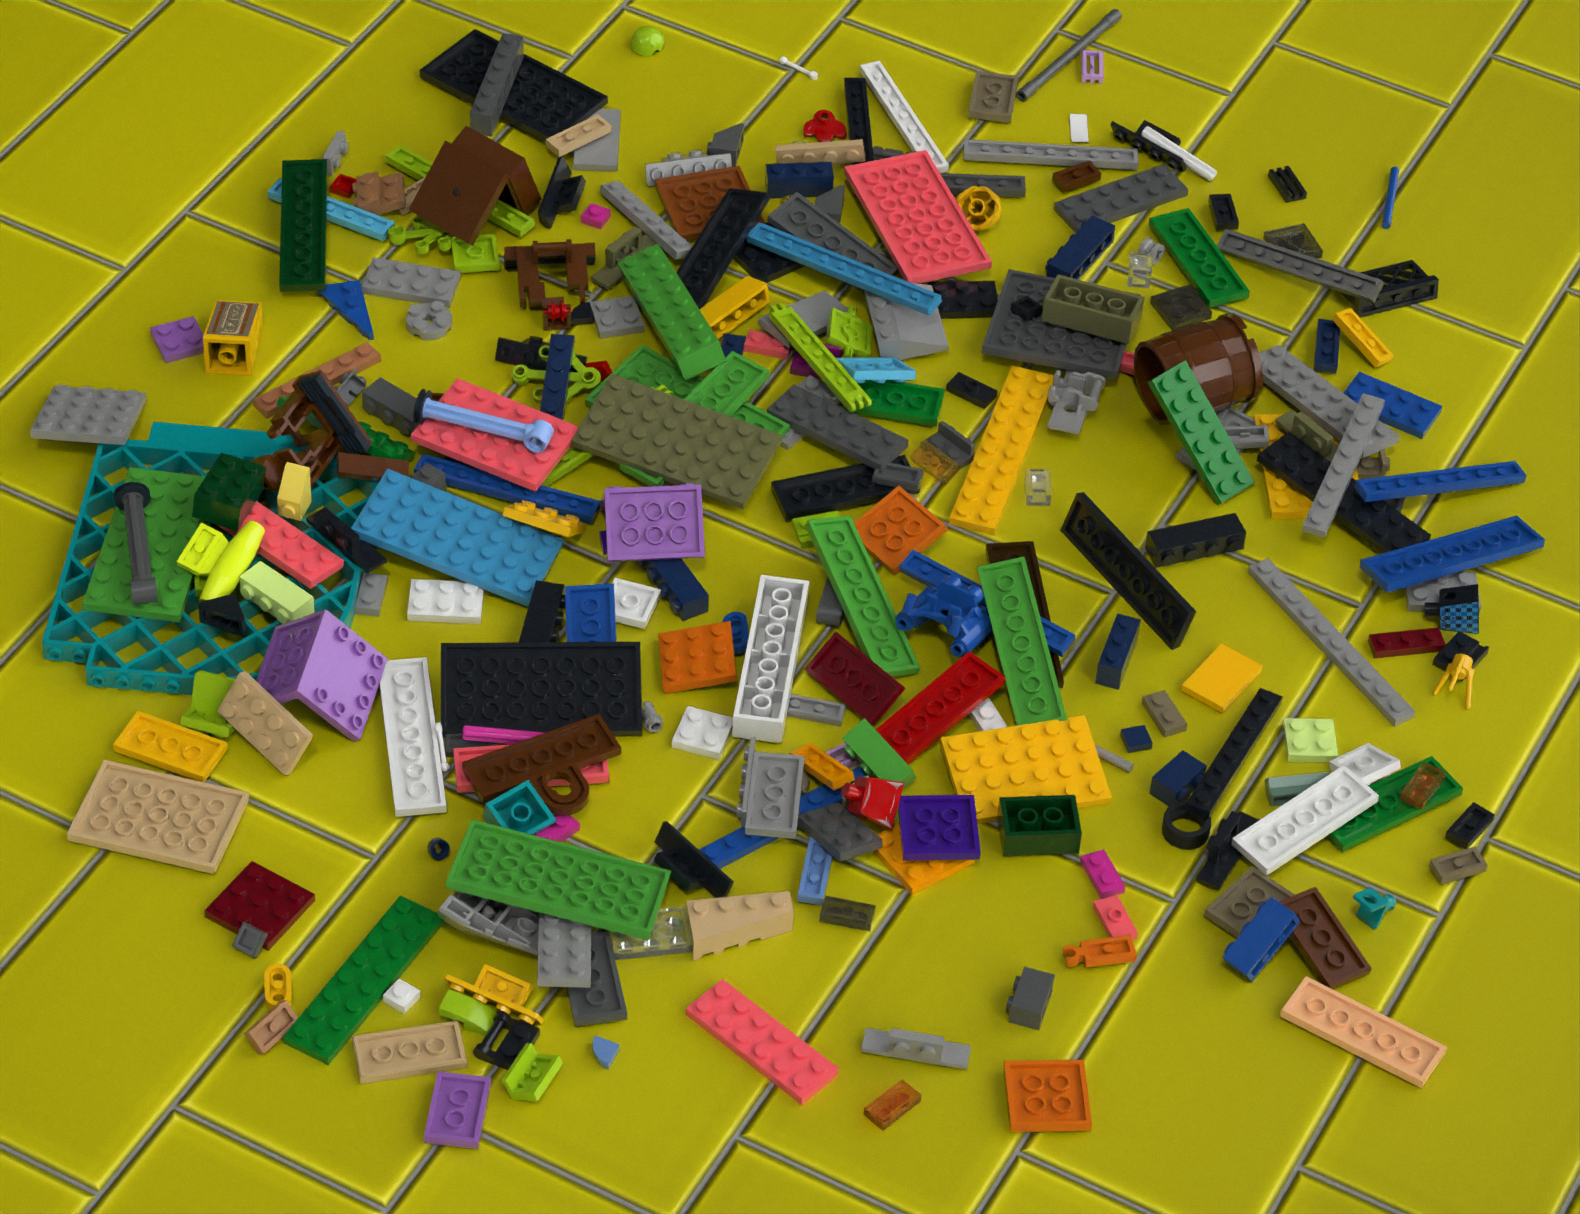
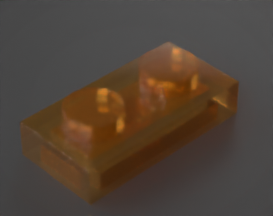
(1423, 785)
(892, 1104)

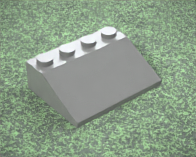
(903, 331)

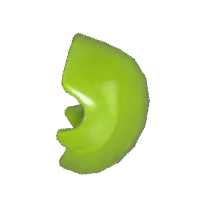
(647, 40)

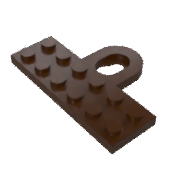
(544, 758)

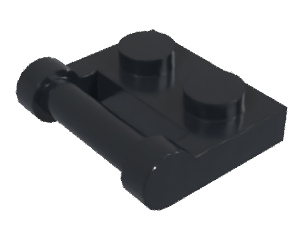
(512, 1044)

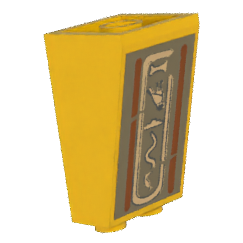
(232, 337)

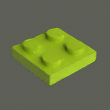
(476, 258)

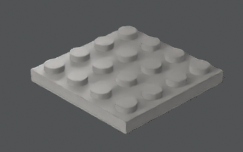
(88, 415)

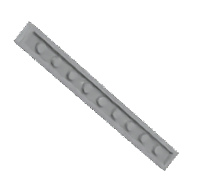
(1331, 642)

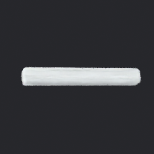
(1190, 160)

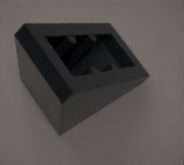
(223, 614)

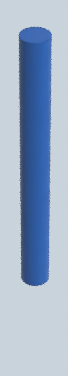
(1390, 197)

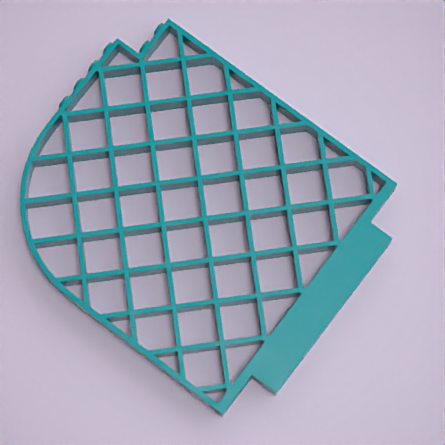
(189, 451)

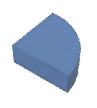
(604, 1051)

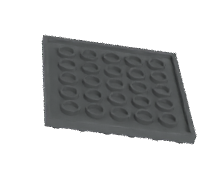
(1043, 342)

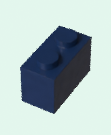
(1177, 779)

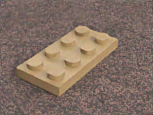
(265, 723)

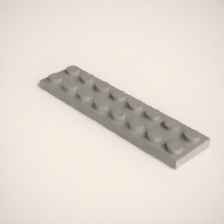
(1317, 397)

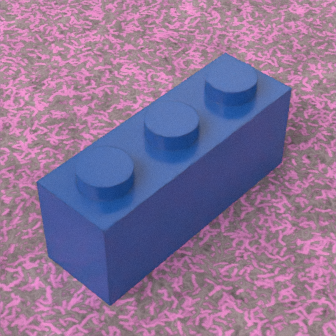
(1260, 939)

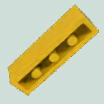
(735, 305)

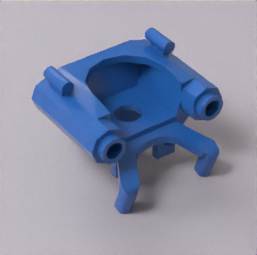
(951, 607)

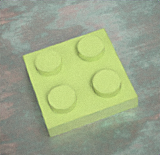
(1310, 740)

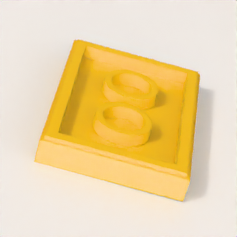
(1221, 678)

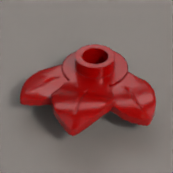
(824, 129)

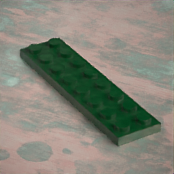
(303, 225)

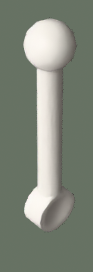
(812, 75)
(444, 765)

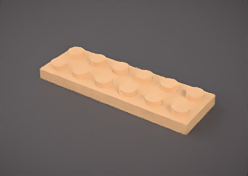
(1363, 1031)

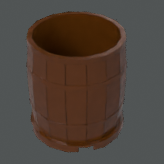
(1217, 354)

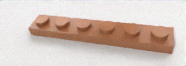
(361, 357)

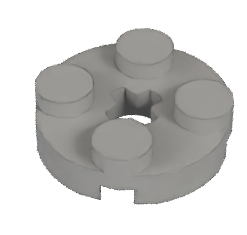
(436, 312)

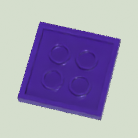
(938, 827)

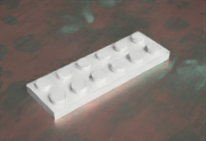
(1304, 820)

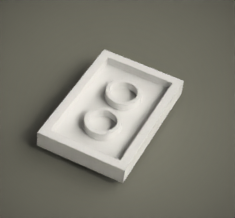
(445, 601)

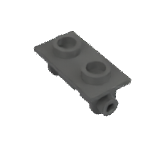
(350, 384)

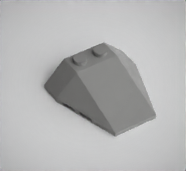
(492, 921)

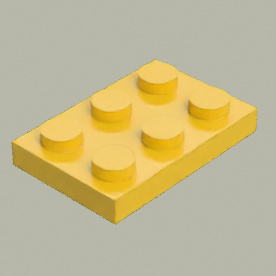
(545, 519)

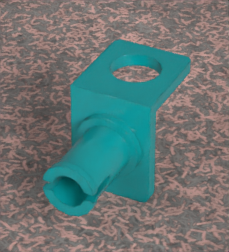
(1373, 906)

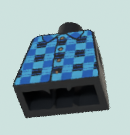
(1456, 609)

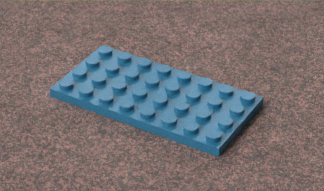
(457, 537)

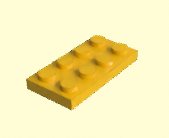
(170, 746)

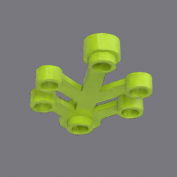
(398, 235)
(579, 378)

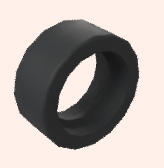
(1180, 838)

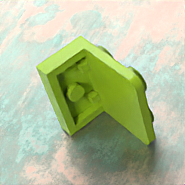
(207, 696)

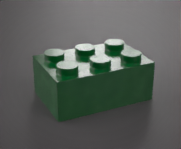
(229, 491)
(1039, 825)

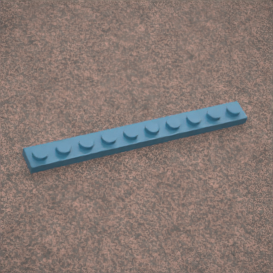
(844, 268)

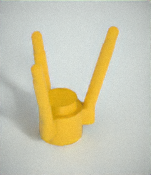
(1458, 669)

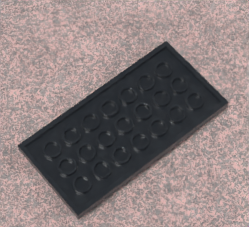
(539, 99)
(540, 685)

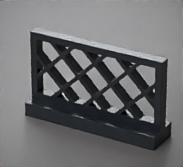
(1399, 291)

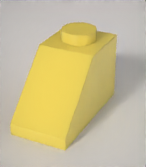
(294, 492)

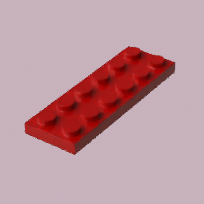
(940, 706)

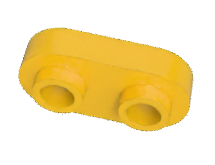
(274, 988)

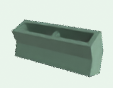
(1284, 788)

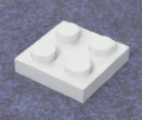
(634, 602)
(703, 732)
(1367, 763)

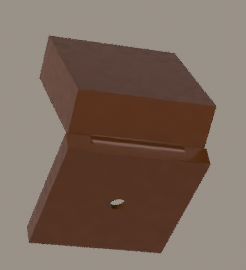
(483, 174)

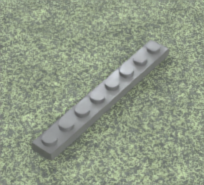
(1050, 154)
(1343, 465)

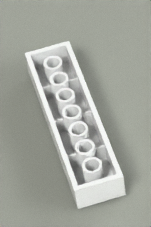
(770, 659)

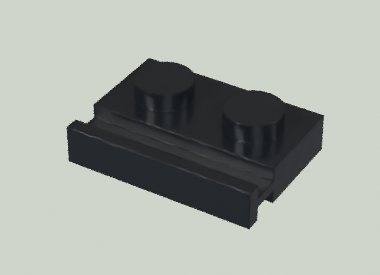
(1460, 644)

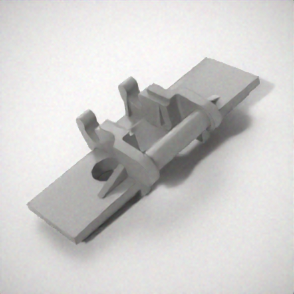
(1069, 394)

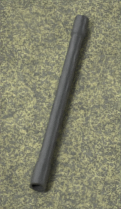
(1031, 87)

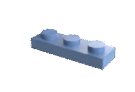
(814, 874)

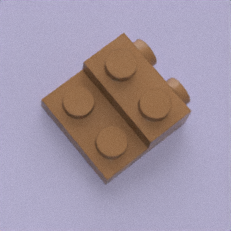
(379, 193)

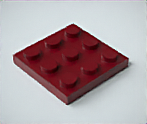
(262, 901)

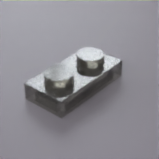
(847, 913)

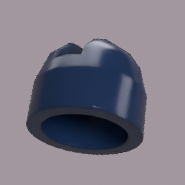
(442, 845)

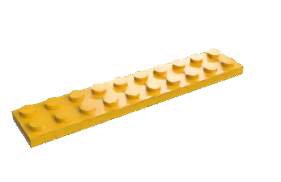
(1002, 451)

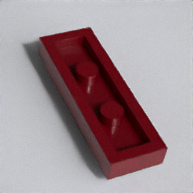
(1406, 642)

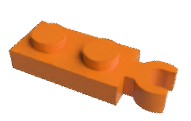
(1101, 952)

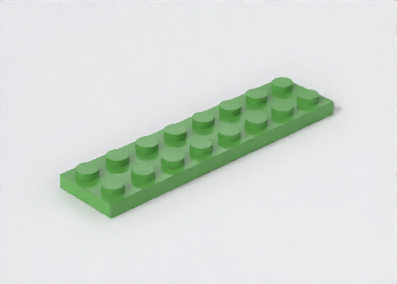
(720, 391)
(862, 594)
(1021, 642)

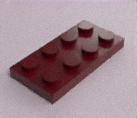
(854, 678)

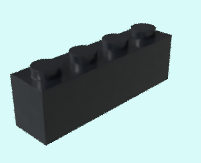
(1195, 540)
(544, 613)

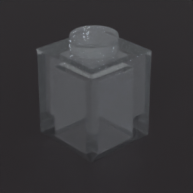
(1139, 270)
(1038, 487)

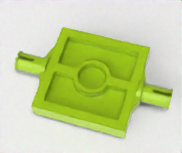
(849, 332)

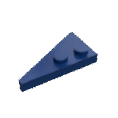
(350, 303)

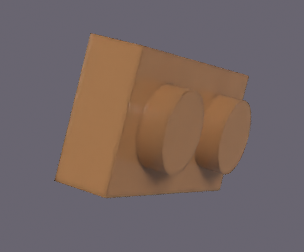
(271, 1027)

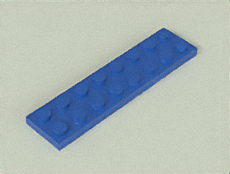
(1451, 553)

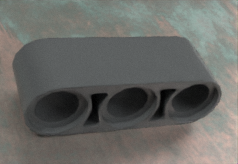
(829, 607)

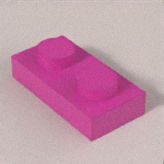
(561, 830)
(1102, 874)

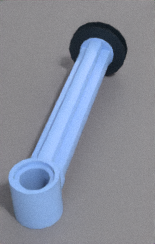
(534, 435)

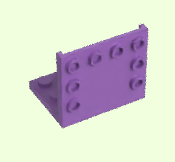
(653, 522)
(324, 669)

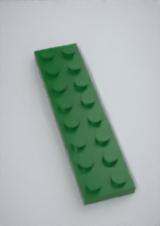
(363, 980)

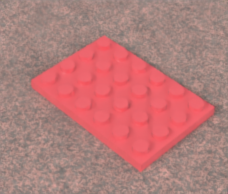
(493, 452)

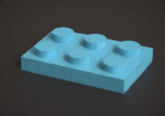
(877, 369)

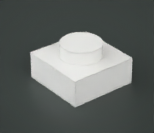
(401, 996)

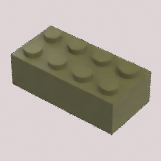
(1092, 309)

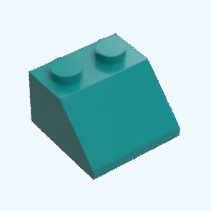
(519, 810)

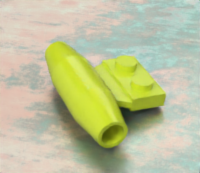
(220, 560)

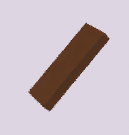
(368, 467)

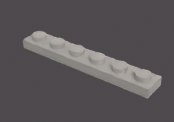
(646, 219)

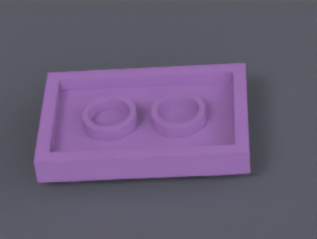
(457, 1110)

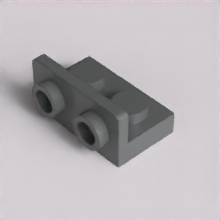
(953, 444)

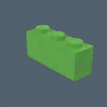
(876, 754)

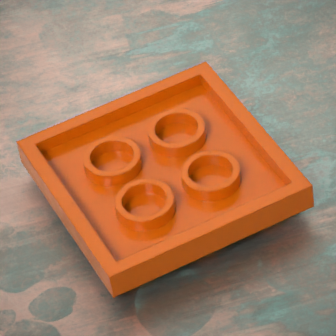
(897, 528)
(697, 657)
(1047, 1095)

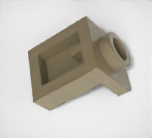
(1373, 466)

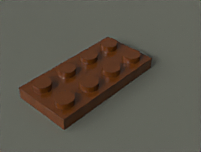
(1325, 941)

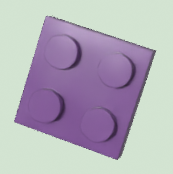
(178, 339)

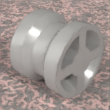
(1157, 250)

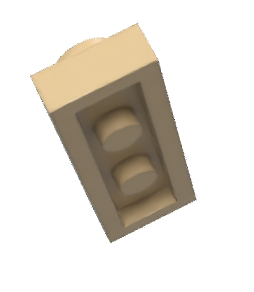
(578, 135)

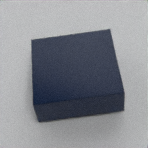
(1136, 738)

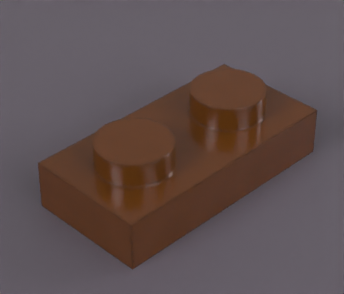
(1076, 176)

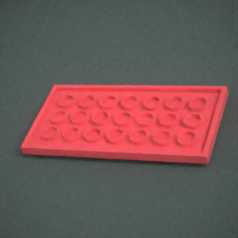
(917, 217)

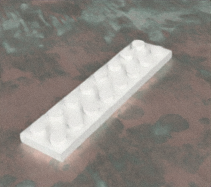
(411, 738)

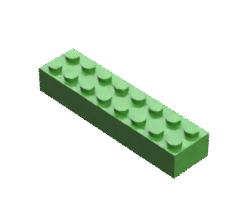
(671, 312)

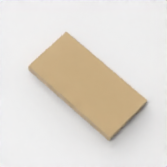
(409, 1052)

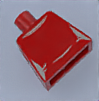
(874, 800)

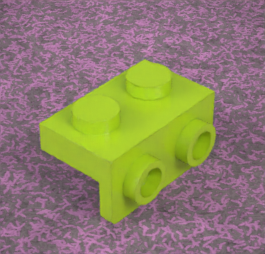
(530, 1074)

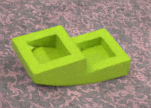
(474, 1014)

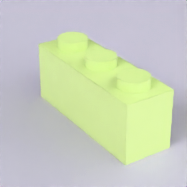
(275, 593)

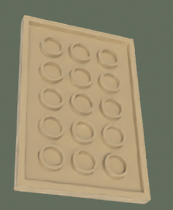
(158, 816)

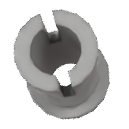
(652, 721)

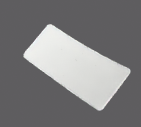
(1079, 128)

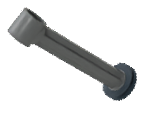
(132, 498)

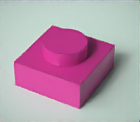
(595, 216)

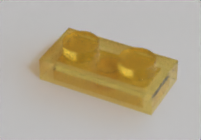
(935, 462)

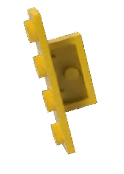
(500, 989)

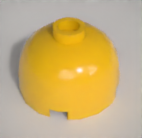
(980, 207)

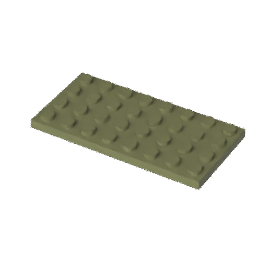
(676, 440)

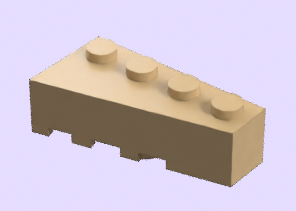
(737, 920)

